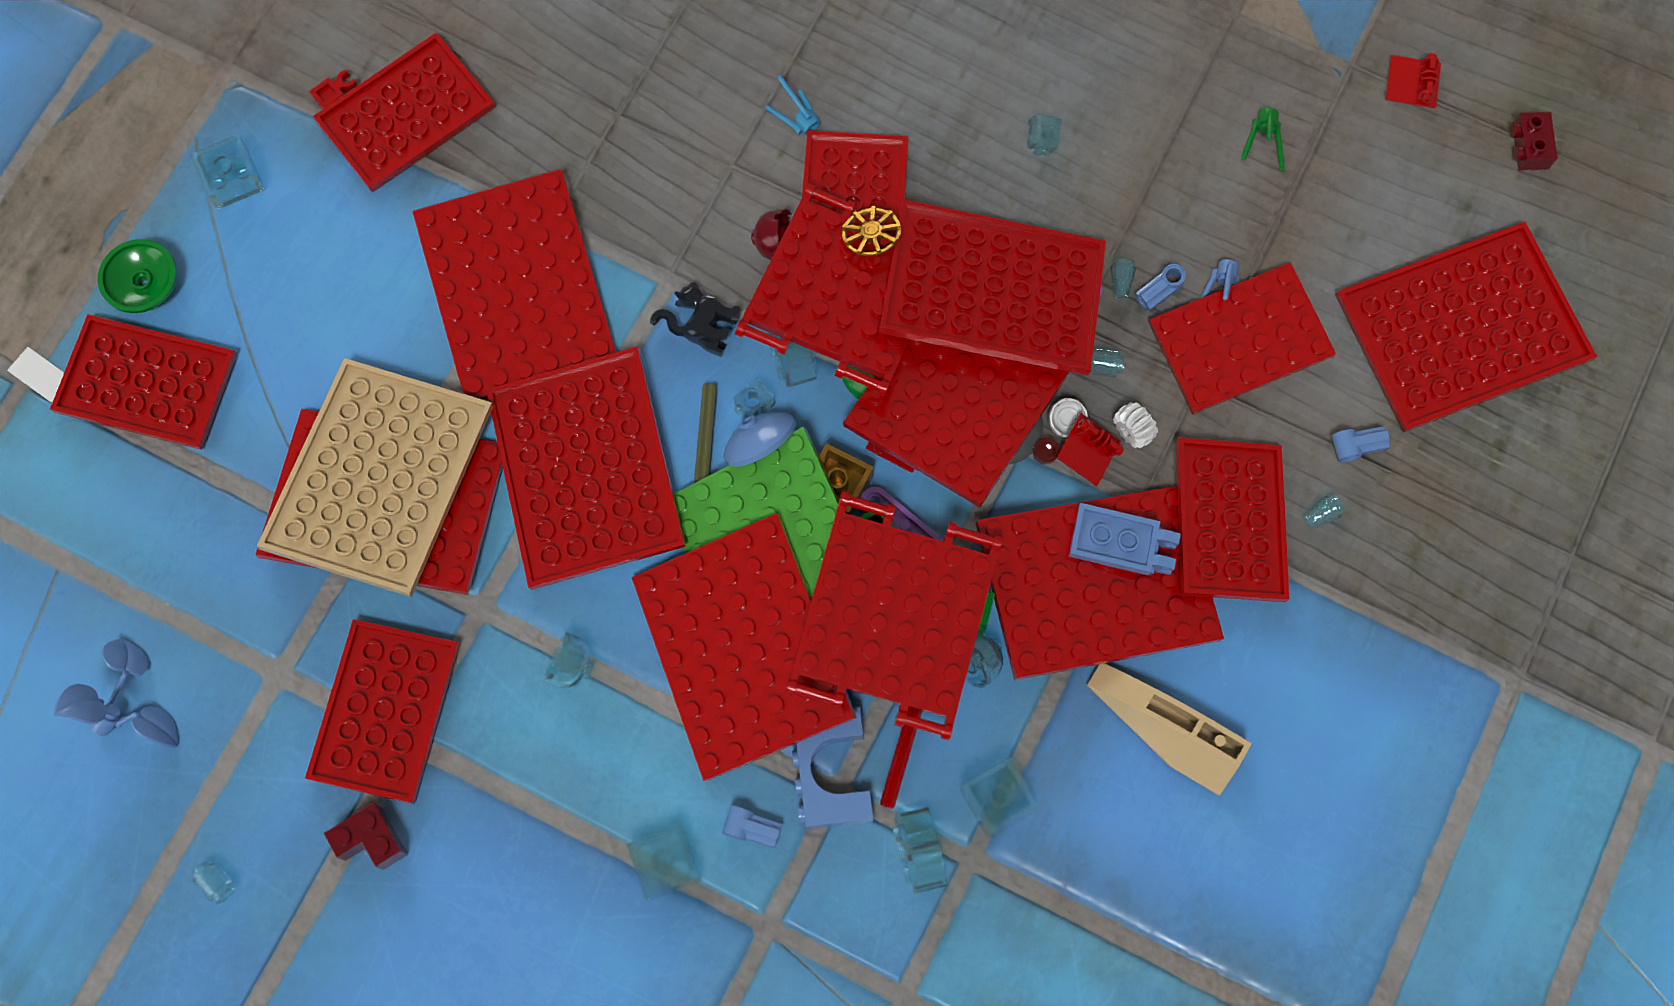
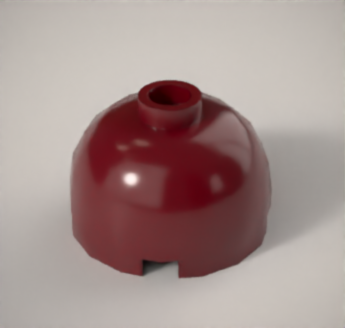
(770, 231)

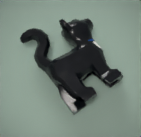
(701, 325)

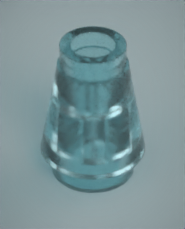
(1122, 276)
(1325, 511)

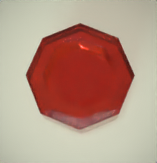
(1045, 451)

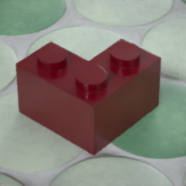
(369, 831)

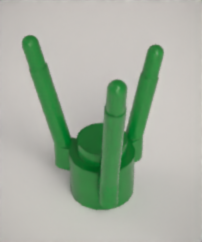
(1267, 124)

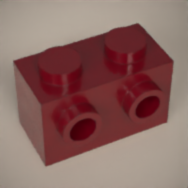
(1534, 141)

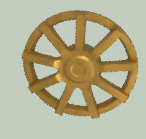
(871, 231)

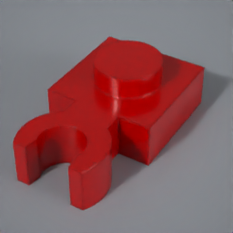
(329, 90)

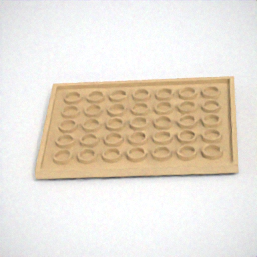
(376, 477)

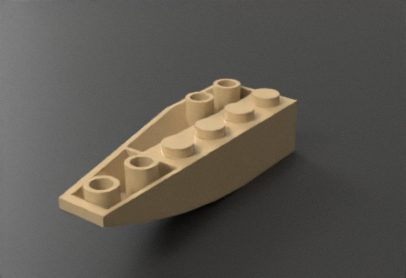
(1172, 729)

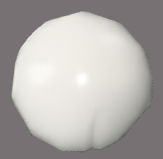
(1064, 414)

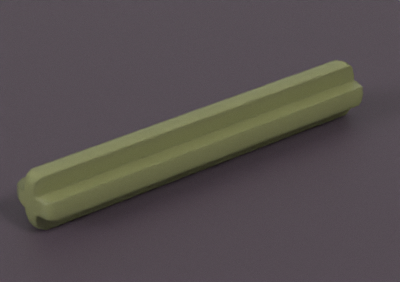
(705, 431)

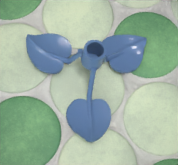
(82, 701)

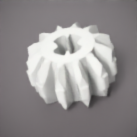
(1135, 425)

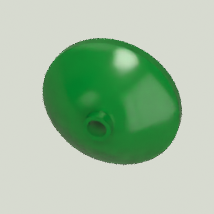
(128, 267)

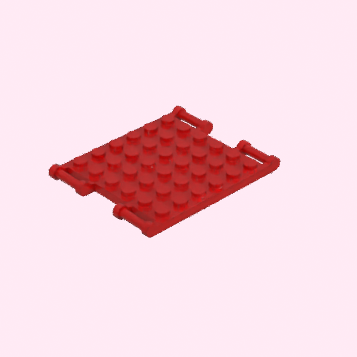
(827, 295)
(894, 615)

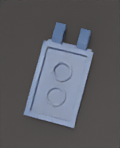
(1121, 540)

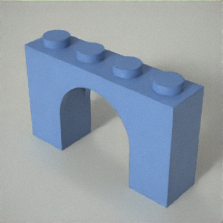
(824, 808)

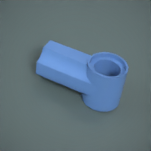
(1160, 288)
(1352, 444)
(745, 825)

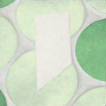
(37, 373)

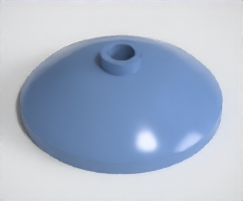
(758, 437)

